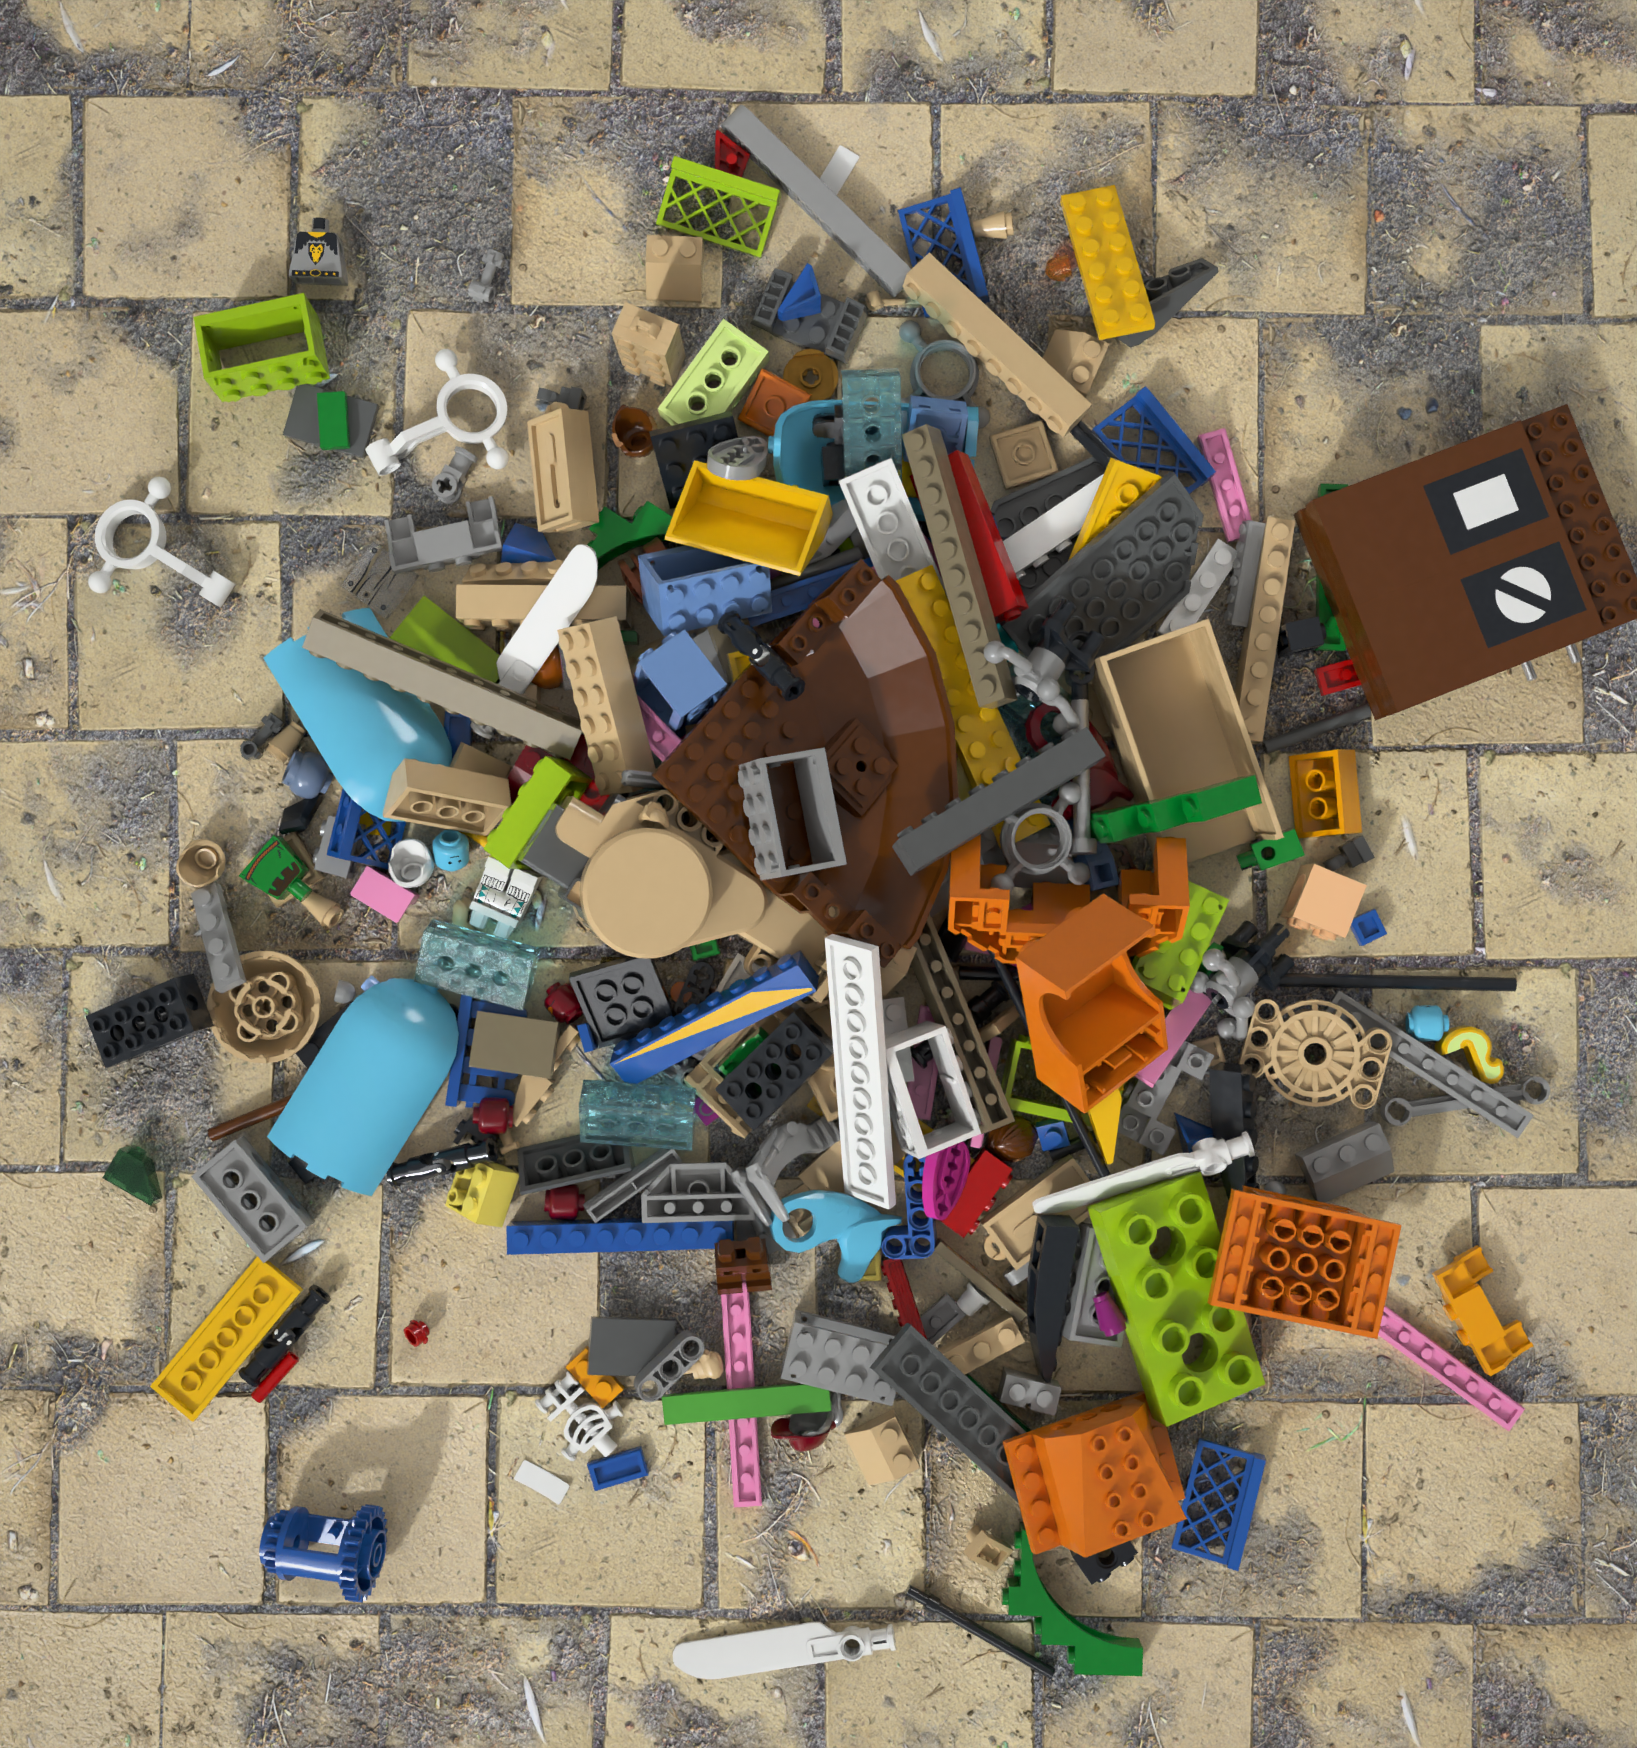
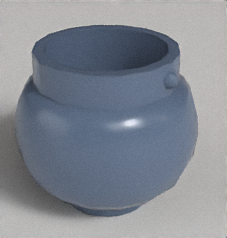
(307, 774)

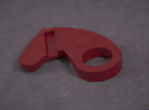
(1103, 775)

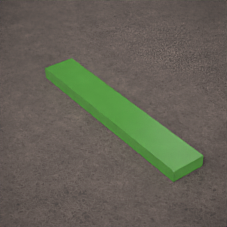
(744, 1403)

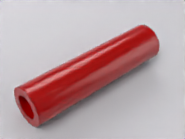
(274, 1377)

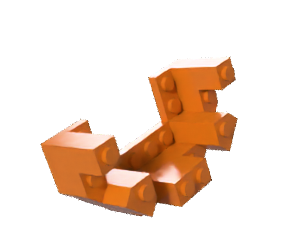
(989, 925)

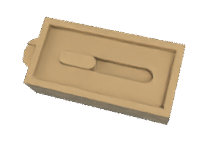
(649, 344)
(563, 469)
(1015, 1220)

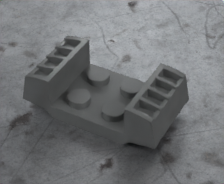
(830, 331)

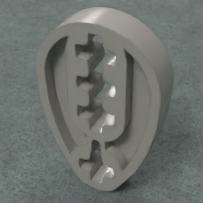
(738, 458)

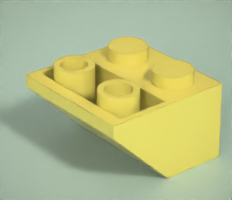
(483, 1193)

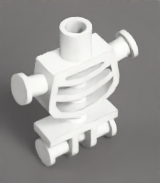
(599, 1438)

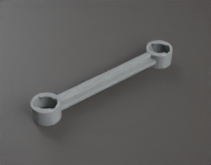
(1449, 1103)

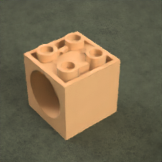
(1322, 902)

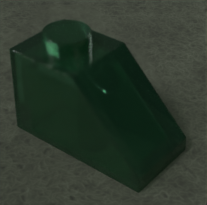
(135, 1174)

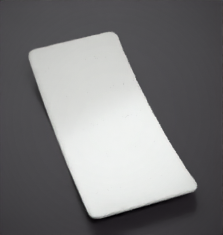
(542, 1481)

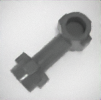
(253, 748)

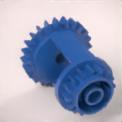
(359, 1556)

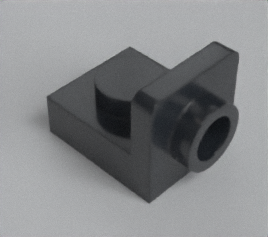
(468, 1127)

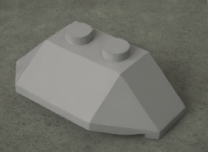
(694, 1195)

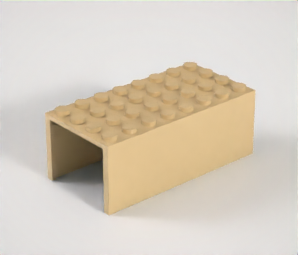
(1182, 732)

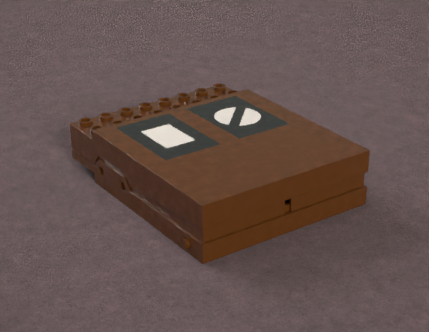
(1470, 561)

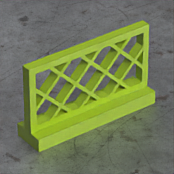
(725, 183)

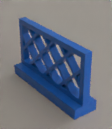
(964, 240)
(1167, 432)
(345, 836)
(1243, 1508)

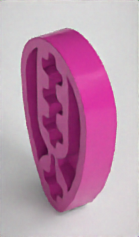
(944, 1180)

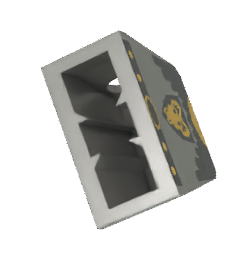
(318, 257)

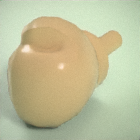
(707, 1366)

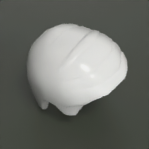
(410, 863)

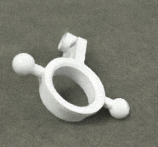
(386, 455)
(215, 588)

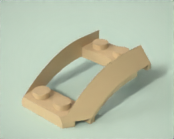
(706, 1079)

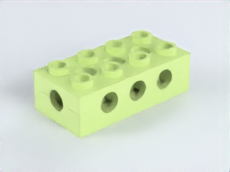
(709, 366)

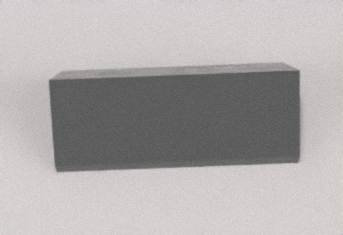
(569, 1162)

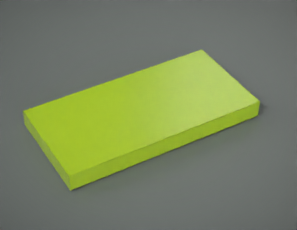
(442, 637)

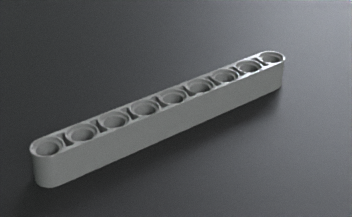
(816, 199)

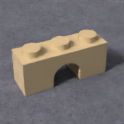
(992, 1341)

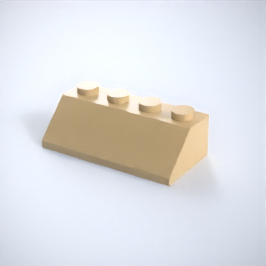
(446, 797)

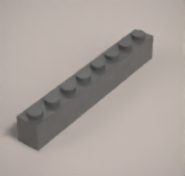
(997, 801)

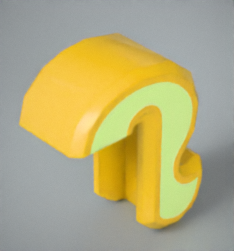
(1476, 1049)

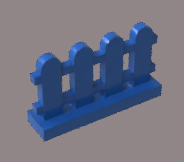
(473, 1093)

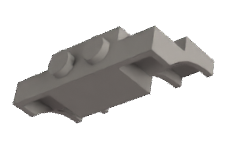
(444, 544)
(1143, 1104)

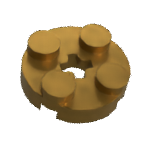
(821, 365)

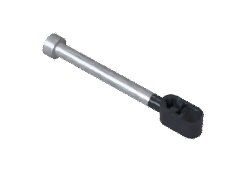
(1081, 842)

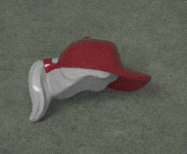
(809, 1430)

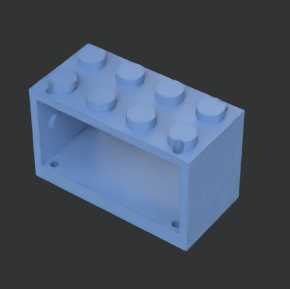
(697, 587)
(678, 682)

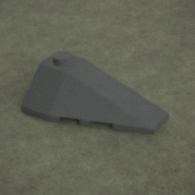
(1171, 293)

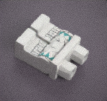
(502, 905)

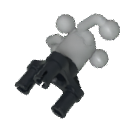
(1050, 655)
(1246, 966)

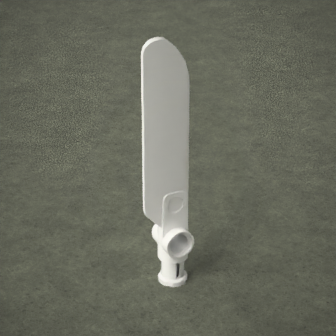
(538, 631)
(1208, 1155)
(777, 1649)

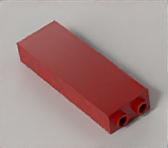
(996, 568)

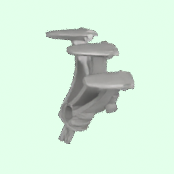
(774, 1153)

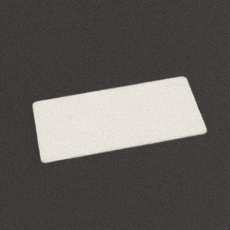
(839, 169)

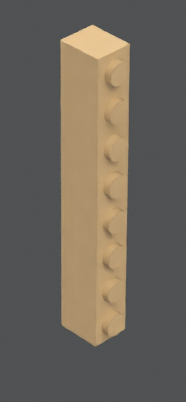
(996, 345)
(1263, 626)

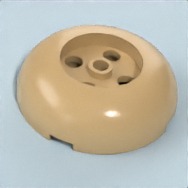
(249, 1036)

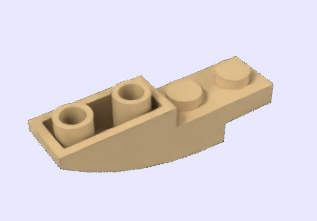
(534, 1089)

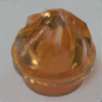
(1059, 268)

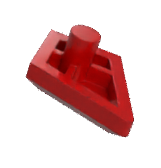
(729, 156)

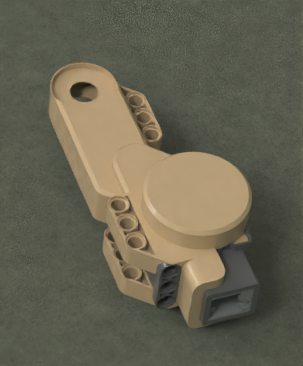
(663, 887)

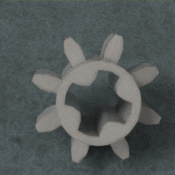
(678, 1072)

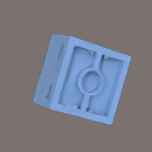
(943, 414)

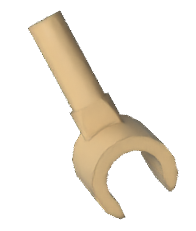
(875, 302)

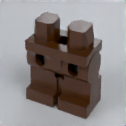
(741, 1262)

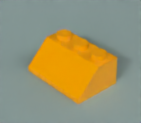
(1325, 793)

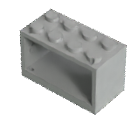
(817, 807)
(836, 1357)

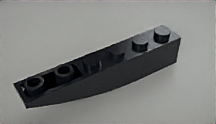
(1231, 1115)
(1049, 1285)

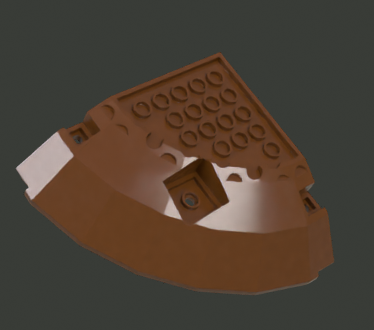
(866, 699)

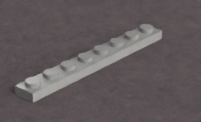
(1438, 1069)

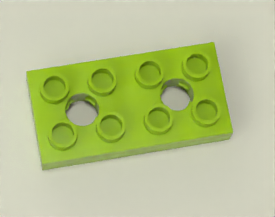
(1170, 1295)

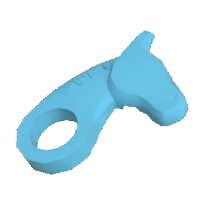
(840, 1217)

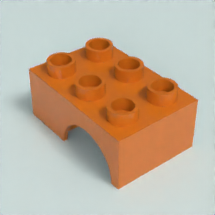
(1087, 1006)

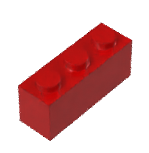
(983, 1182)

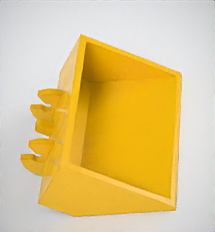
(751, 519)

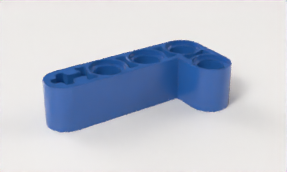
(916, 1227)

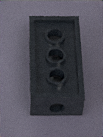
(180, 1013)
(758, 1068)

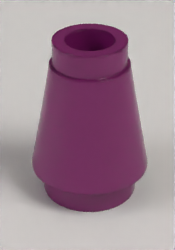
(1108, 1314)

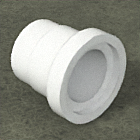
(972, 1299)

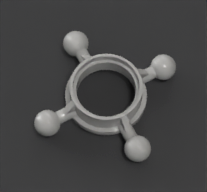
(910, 333)
(1077, 872)

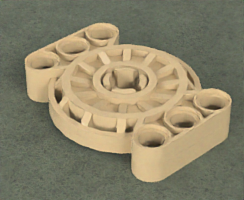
(1342, 1060)

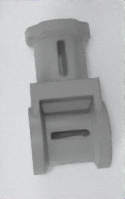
(453, 476)

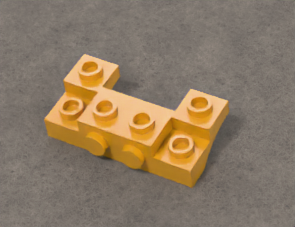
(1473, 1314)

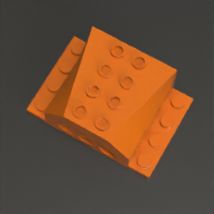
(1304, 1262)
(1096, 1478)

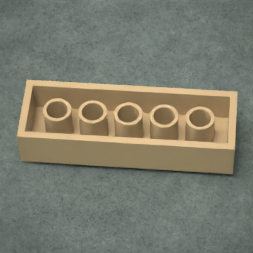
(509, 605)
(606, 702)

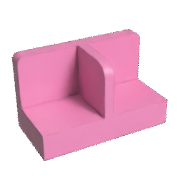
(383, 894)

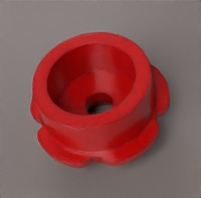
(416, 1333)

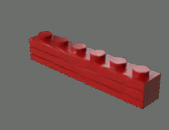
(902, 1293)

